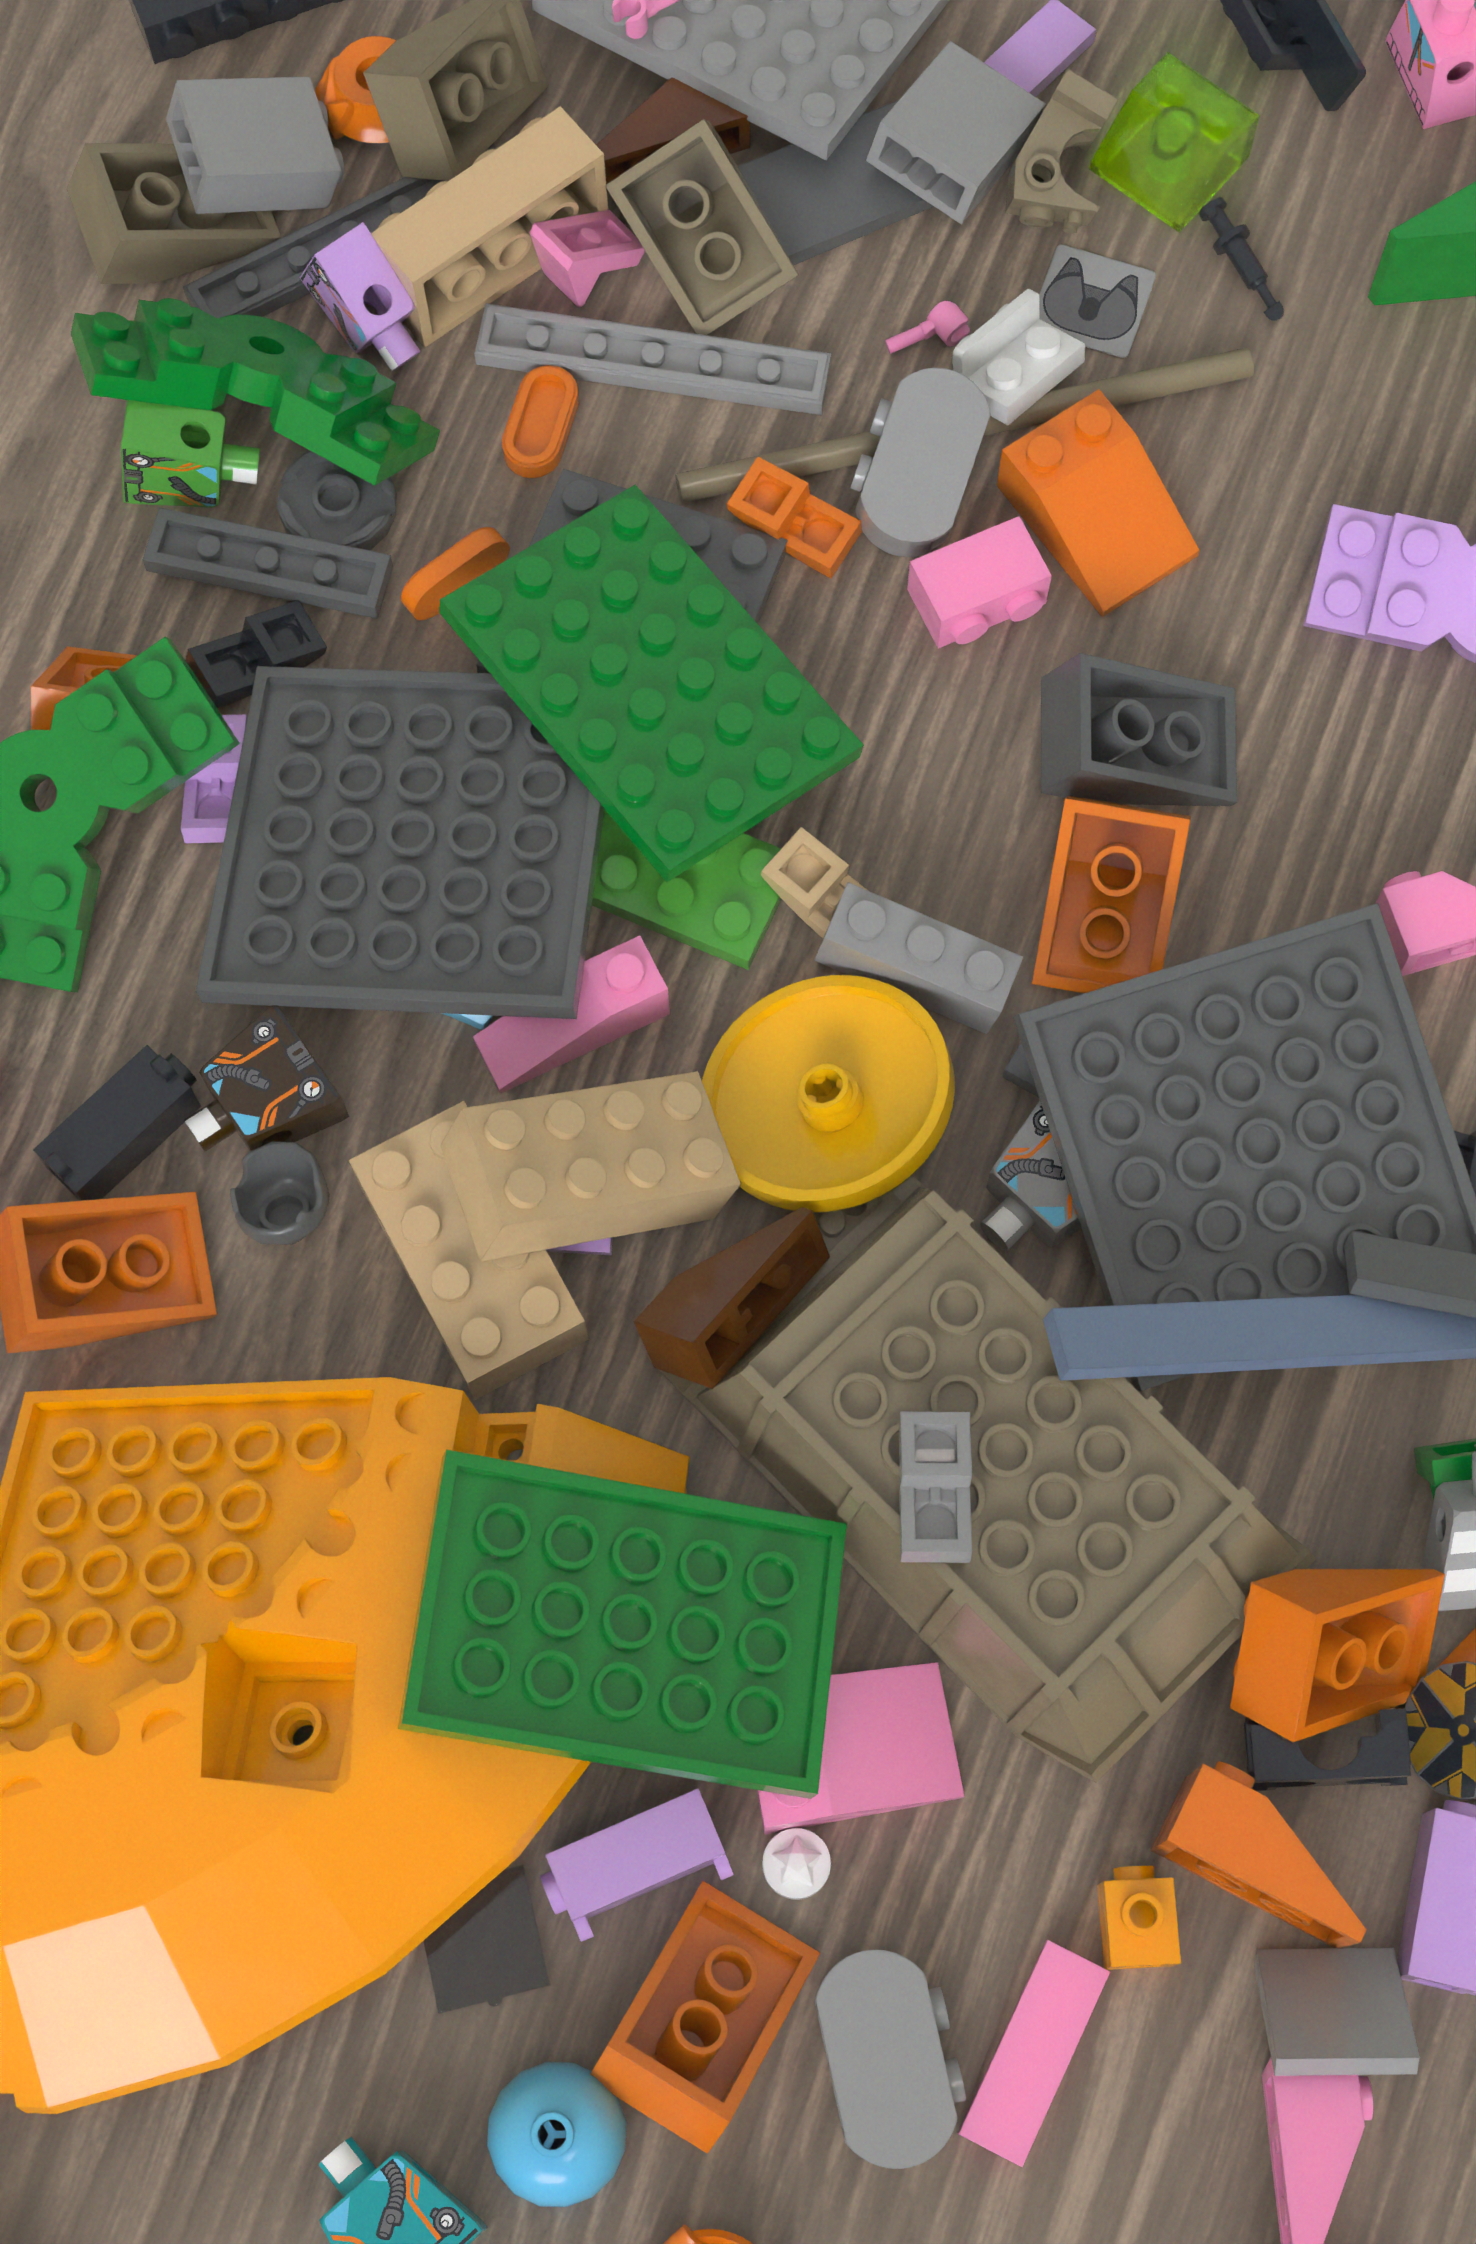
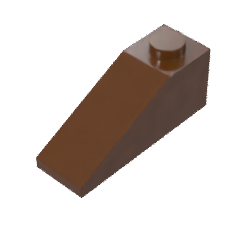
(663, 118)
(727, 1301)

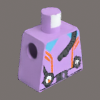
(355, 274)

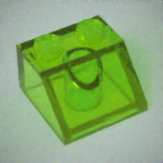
(1175, 142)

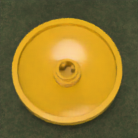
(830, 1092)

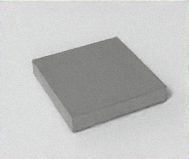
(1335, 2012)

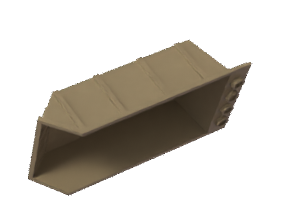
(1098, 1532)

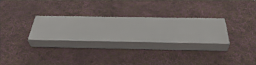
(654, 358)

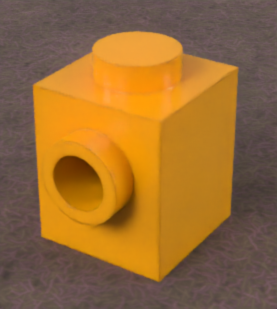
(1138, 1920)

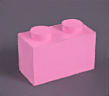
(979, 583)

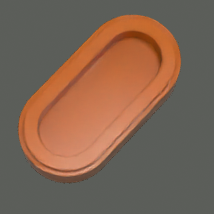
(540, 421)
(453, 569)

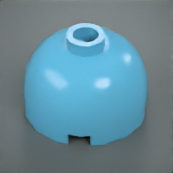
(592, 2132)

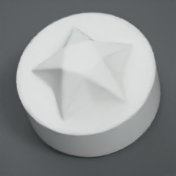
(796, 1863)

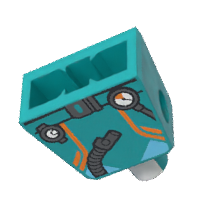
(392, 2202)

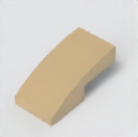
(809, 879)

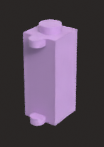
(633, 1859)
(1441, 1902)

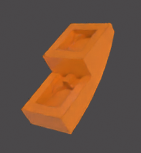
(784, 508)

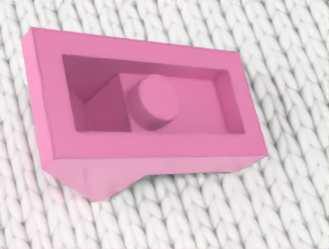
(581, 248)

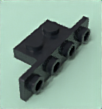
(1296, 38)

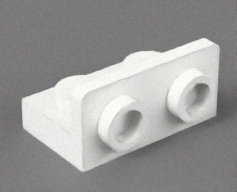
(1017, 357)

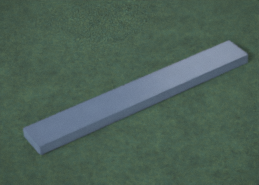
(1250, 1336)

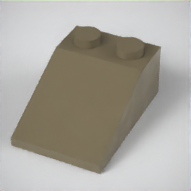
(456, 86)
(143, 217)
(702, 228)

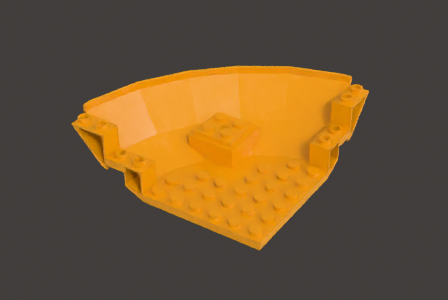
(170, 1615)

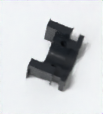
(1378, 1760)

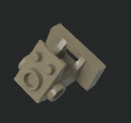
(1035, 180)

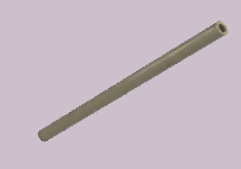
(848, 449)

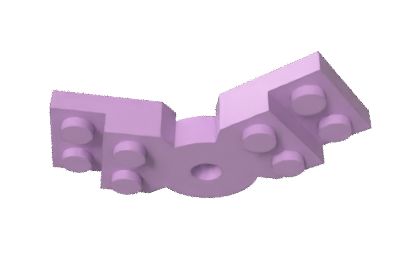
(1395, 581)

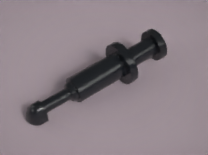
(1234, 244)

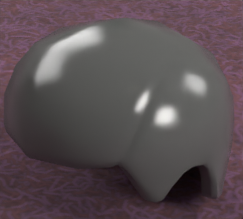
(280, 1194)

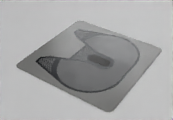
(1095, 299)

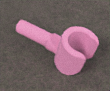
(640, 11)
(944, 320)

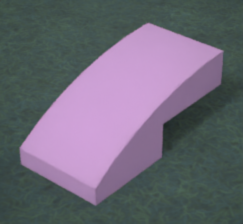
(211, 791)

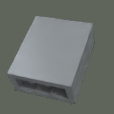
(955, 132)
(254, 144)

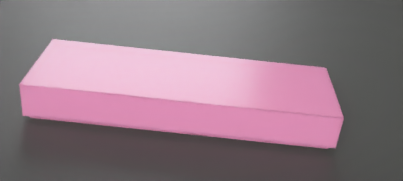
(1033, 2053)

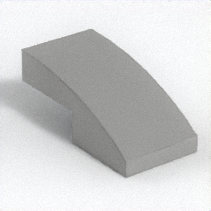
(935, 1487)

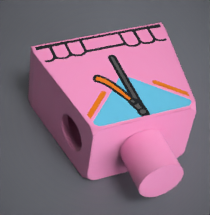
(1436, 58)

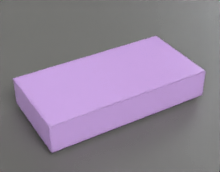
(1043, 47)

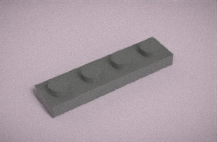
(268, 562)

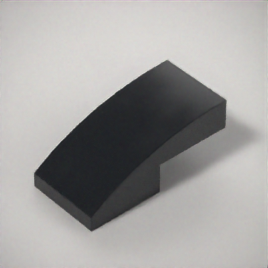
(268, 639)

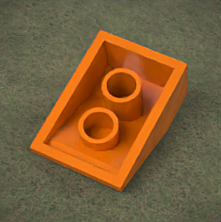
(1096, 502)
(1109, 894)
(101, 1270)
(1333, 1646)
(1248, 1849)
(705, 2017)

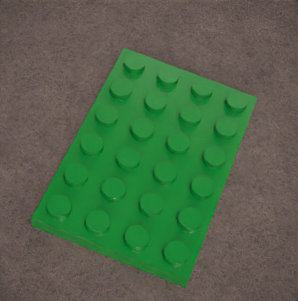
(650, 681)
(625, 1626)

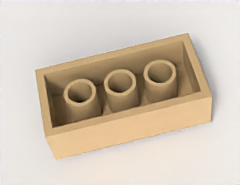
(472, 232)
(588, 1164)
(490, 1313)

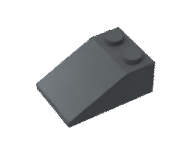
(1136, 735)

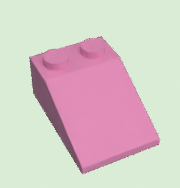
(881, 1752)

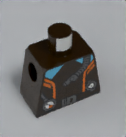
(265, 1088)

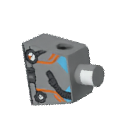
(1030, 1189)

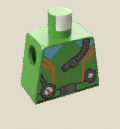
(180, 456)

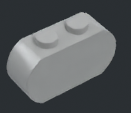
(920, 461)
(888, 2058)

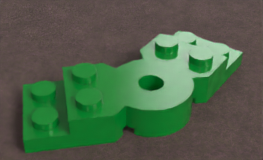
(315, 397)
(108, 747)

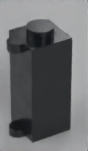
(120, 1124)

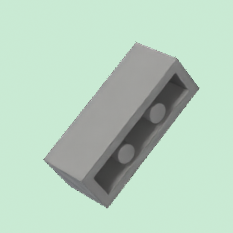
(920, 956)

